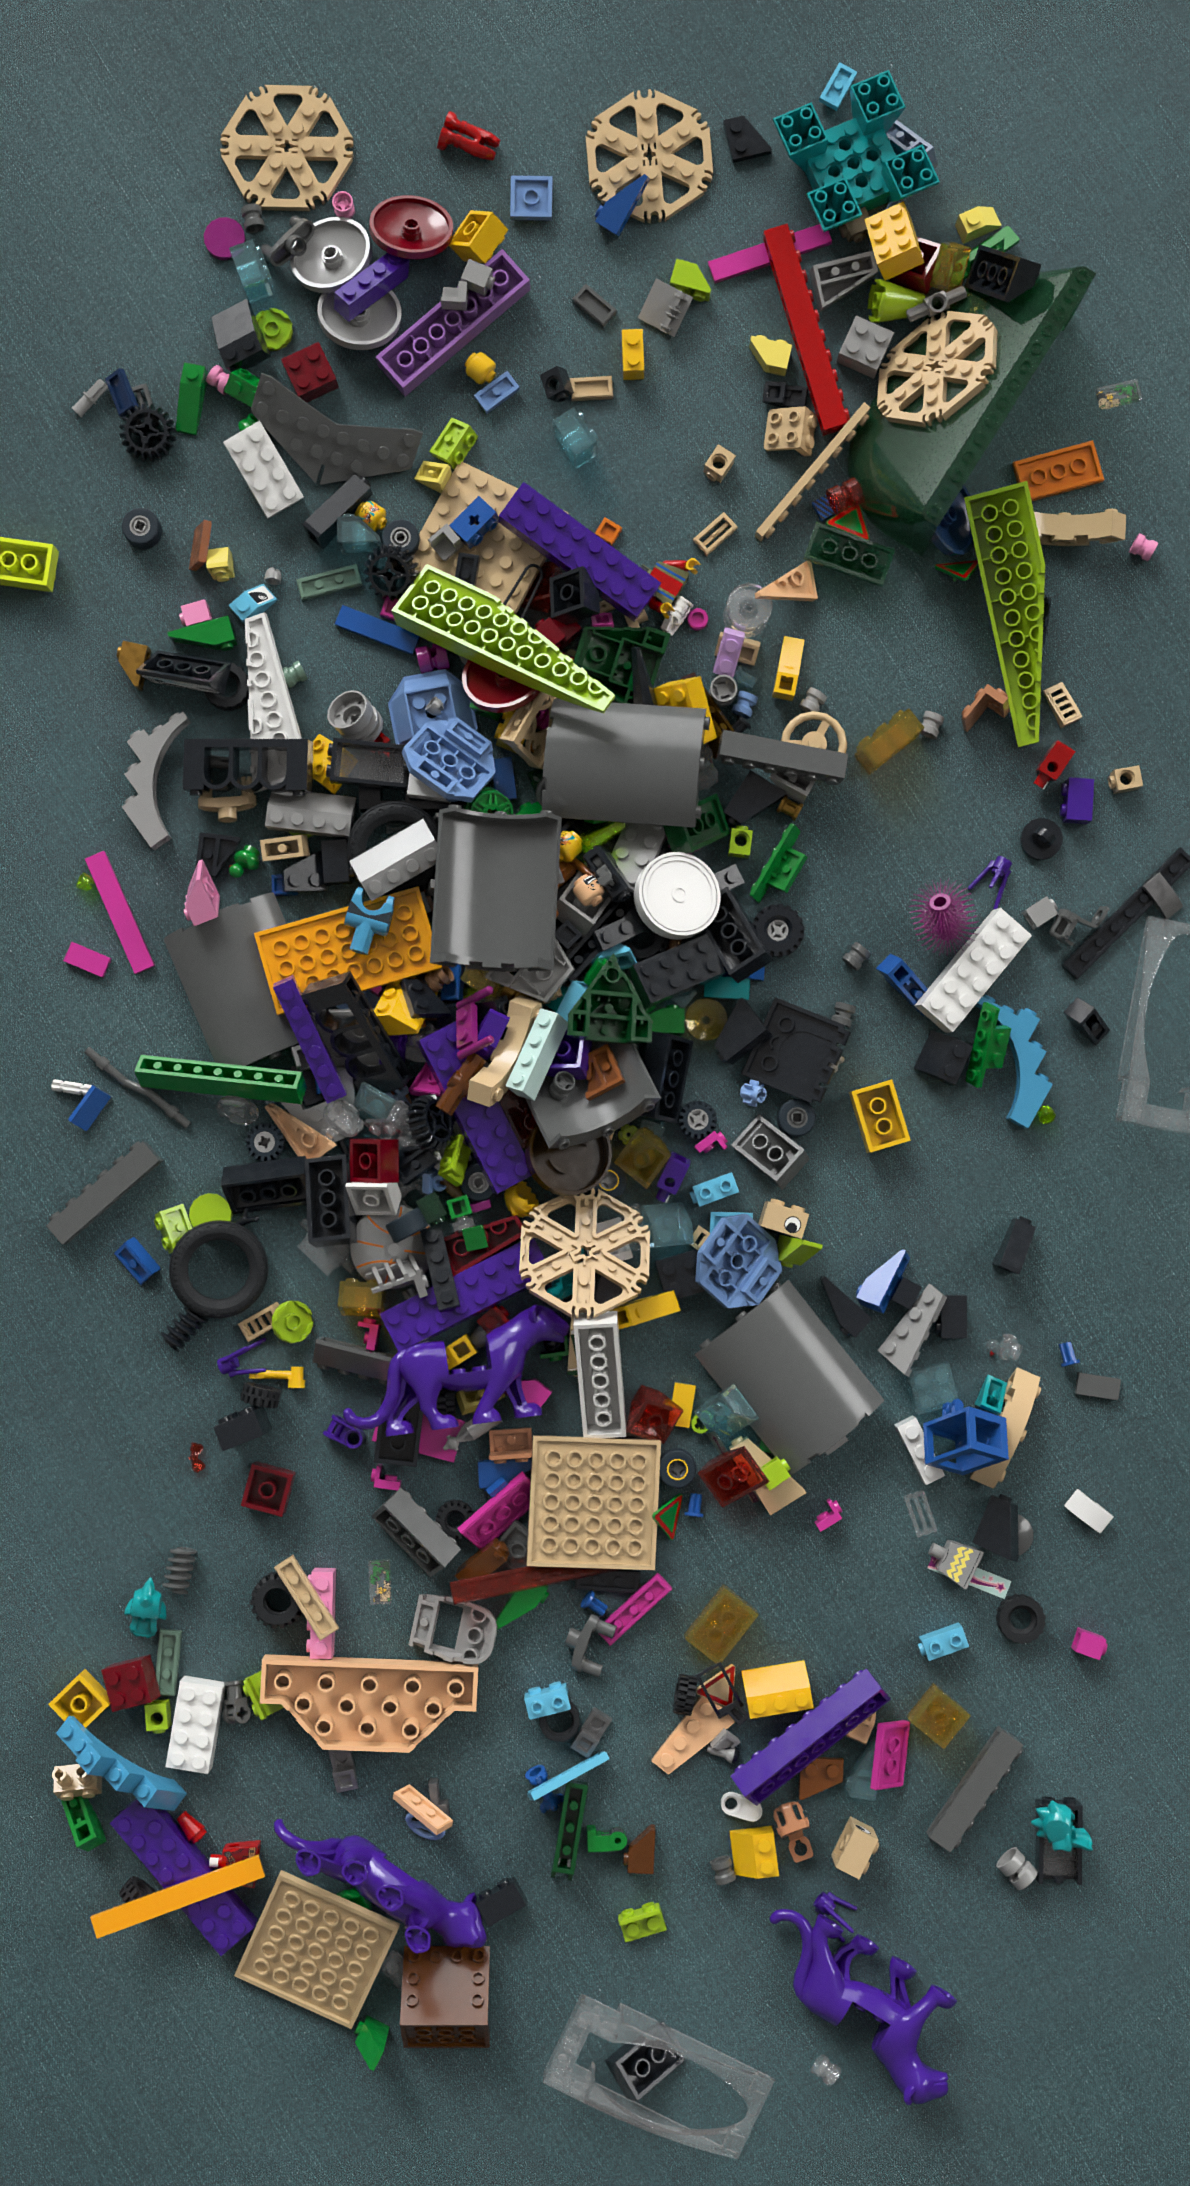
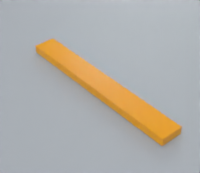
(177, 1896)

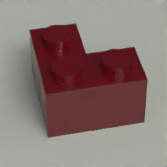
(557, 632)

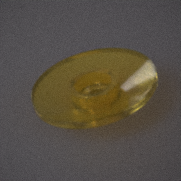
(708, 1008)

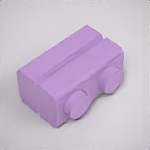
(729, 652)

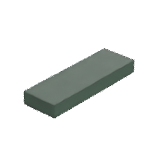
(329, 582)
(168, 1660)

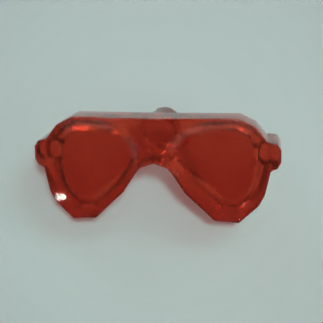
(195, 1450)

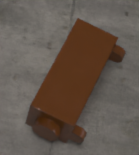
(484, 1560)

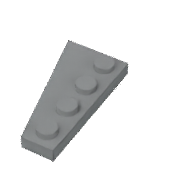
(907, 1337)

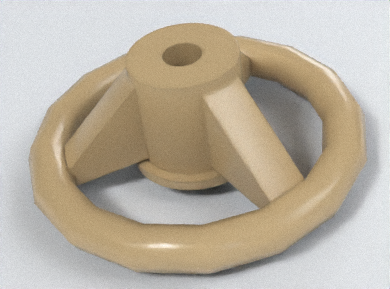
(816, 738)

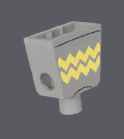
(956, 1561)

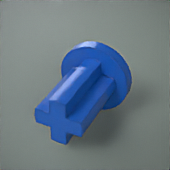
(1068, 1354)
(694, 1506)
(593, 1603)

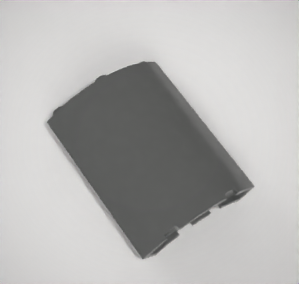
(625, 763)
(495, 890)
(229, 984)
(580, 1120)
(791, 1376)

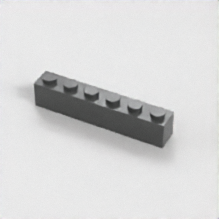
(782, 757)
(104, 1192)
(974, 1789)

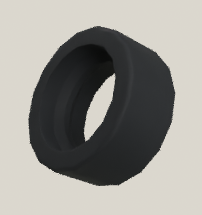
(561, 1736)

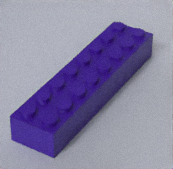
(574, 545)
(482, 1126)
(477, 1291)
(810, 1737)
(172, 1860)

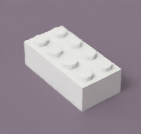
(263, 469)
(196, 1724)

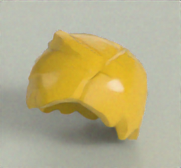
(520, 1199)

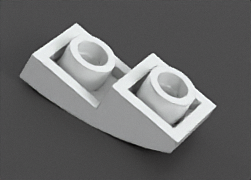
(1088, 1511)

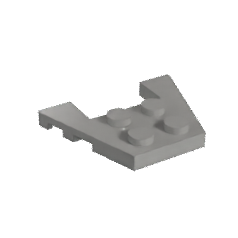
(537, 984)
(315, 1115)

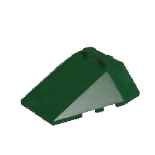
(608, 656)

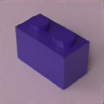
(1077, 800)

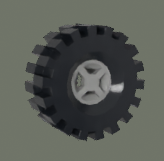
(785, 923)

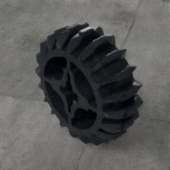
(139, 430)
(392, 554)
(429, 1124)

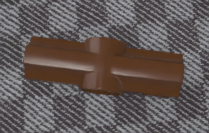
(459, 1083)

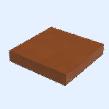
(200, 545)

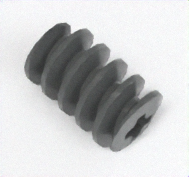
(179, 1573)

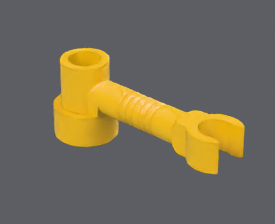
(294, 1377)

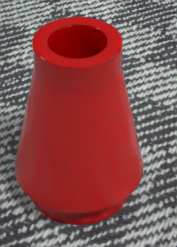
(191, 1827)

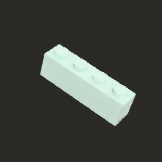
(537, 1054)

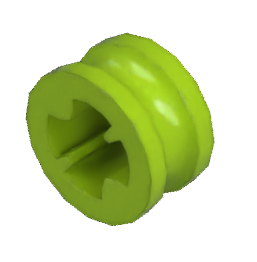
(698, 1430)

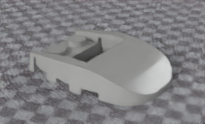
(475, 1634)

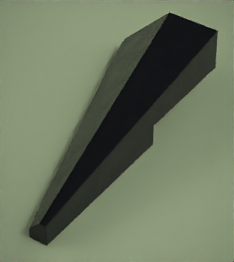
(642, 687)

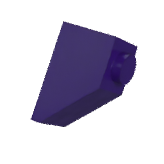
(494, 1025)

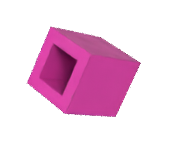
(1089, 1644)

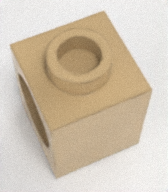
(719, 455)
(1134, 777)

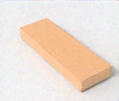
(423, 1809)

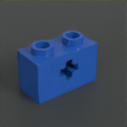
(479, 513)

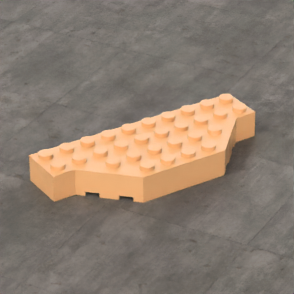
(368, 1700)

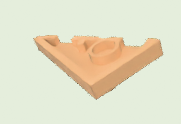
(794, 585)
(300, 1136)

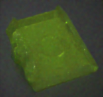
(600, 834)

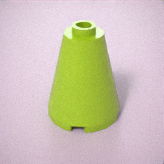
(891, 301)

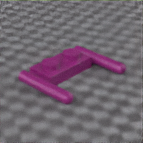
(467, 1025)

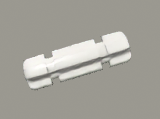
(70, 1087)

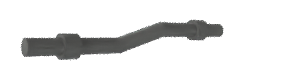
(104, 1064)

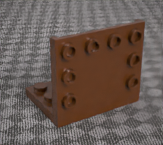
(445, 1998)

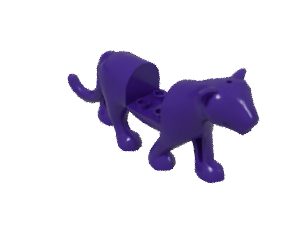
(423, 1370)
(390, 1889)
(826, 1990)

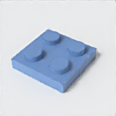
(531, 198)

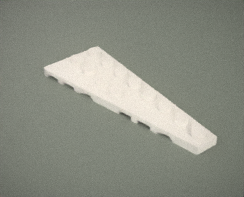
(269, 700)

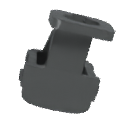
(1065, 916)

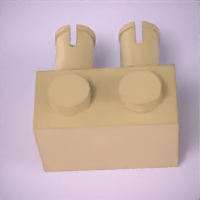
(73, 1781)

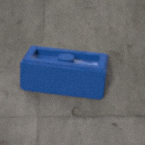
(137, 1260)

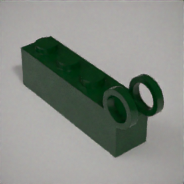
(569, 1828)

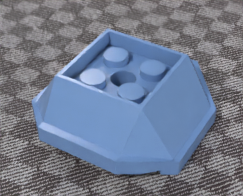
(413, 695)
(450, 759)
(754, 1266)

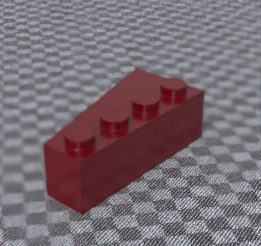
(499, 1236)

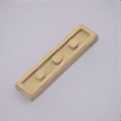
(306, 1597)

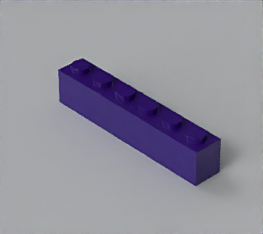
(310, 1039)

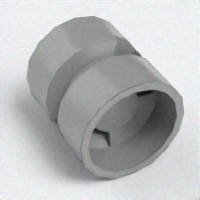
(723, 690)
(1020, 1872)

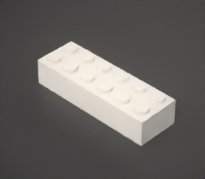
(973, 970)
(600, 1375)

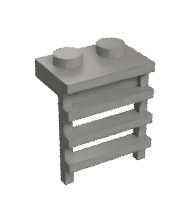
(409, 1271)

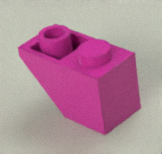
(535, 1391)

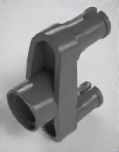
(282, 251)
(579, 1642)

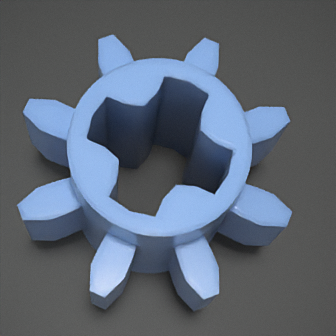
(753, 1093)

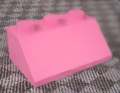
(202, 897)

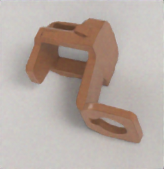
(793, 1829)

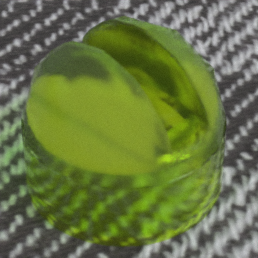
(84, 881)
(1046, 1114)

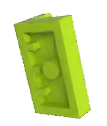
(454, 442)
(455, 1161)
(173, 1225)
(252, 1688)
(641, 1921)

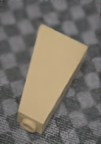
(780, 1495)

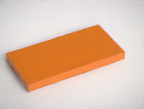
(1060, 470)

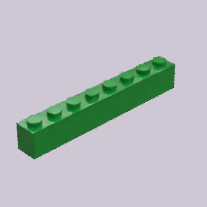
(221, 1079)

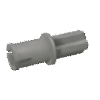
(90, 397)

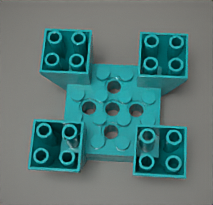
(821, 154)

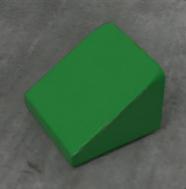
(475, 1238)

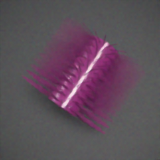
(944, 916)

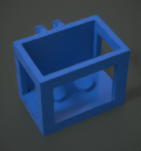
(977, 1436)

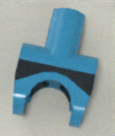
(367, 921)

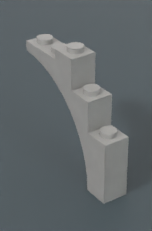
(143, 776)

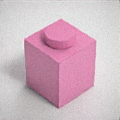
(195, 613)

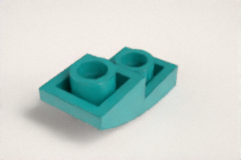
(727, 988)

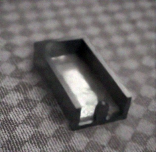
(367, 764)
(1059, 1864)

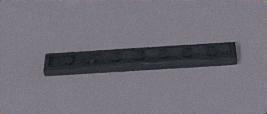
(1124, 917)

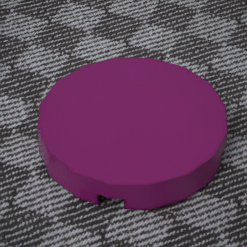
(222, 235)

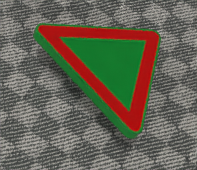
(850, 522)
(959, 570)
(668, 1515)

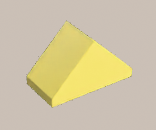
(434, 475)

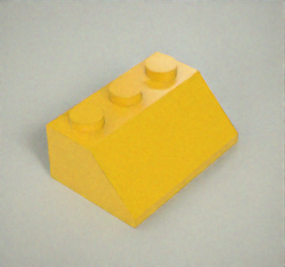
(394, 1013)
(777, 1689)

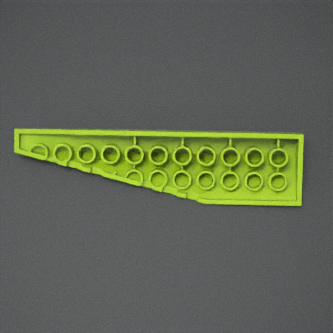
(1014, 587)
(493, 636)

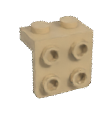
(790, 430)

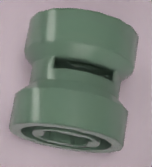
(294, 674)

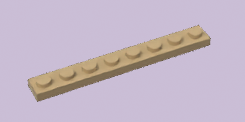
(819, 466)

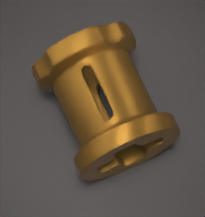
(789, 807)

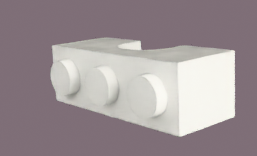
(913, 1439)

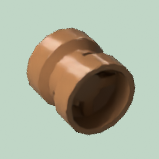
(438, 978)

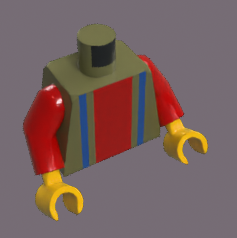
(673, 578)

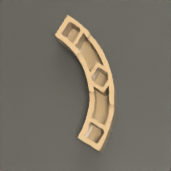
(1080, 529)
(490, 1083)
(1019, 1399)

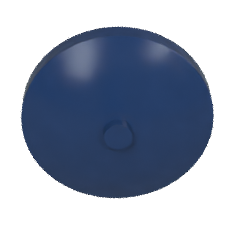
(954, 531)

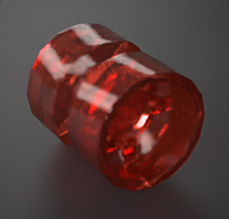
(845, 495)

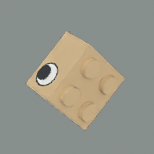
(783, 1219)
(855, 1848)

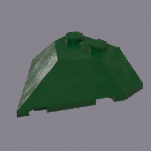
(610, 1010)

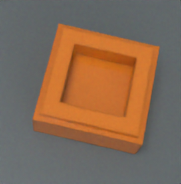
(608, 531)

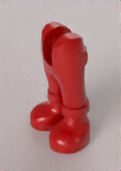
(473, 147)

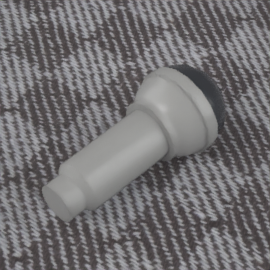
(730, 1755)

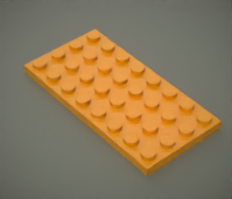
(321, 944)

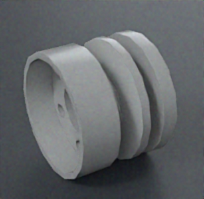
(355, 717)

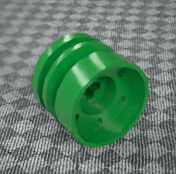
(489, 799)

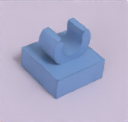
(431, 1182)

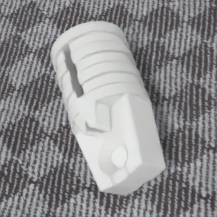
(682, 608)

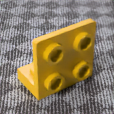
(320, 762)

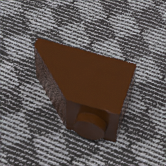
(641, 1852)

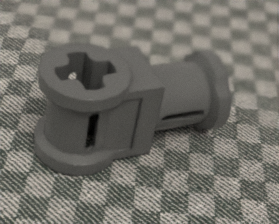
(235, 1704)

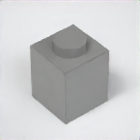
(478, 277)
(1040, 912)

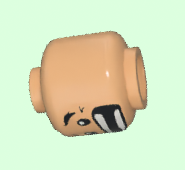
(588, 890)

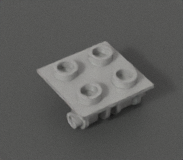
(665, 307)

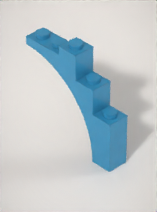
(1027, 1055)
(123, 1775)

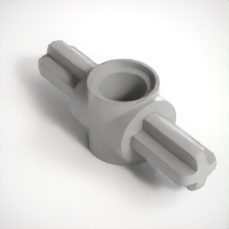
(946, 300)

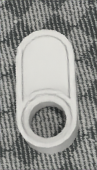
(744, 1809)

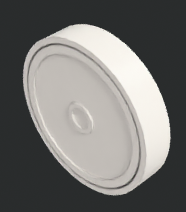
(677, 895)

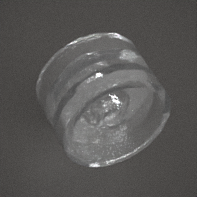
(745, 612)

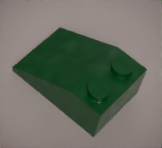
(707, 829)

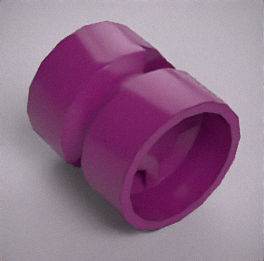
(432, 658)

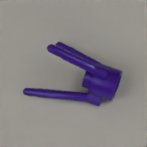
(1000, 869)
(229, 1363)
(824, 1904)

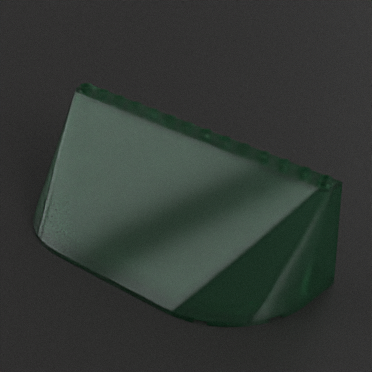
(918, 471)

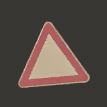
(719, 1688)

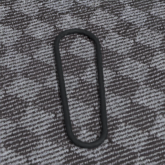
(534, 592)

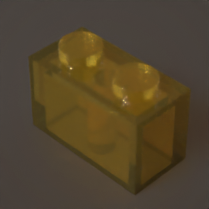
(950, 266)

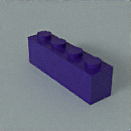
(370, 285)

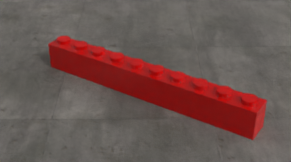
(805, 329)

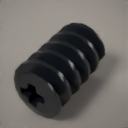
(183, 1329)

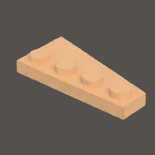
(691, 1735)

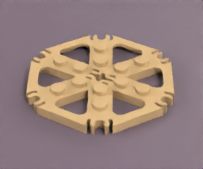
(666, 146)
(301, 148)
(934, 383)
(570, 1247)

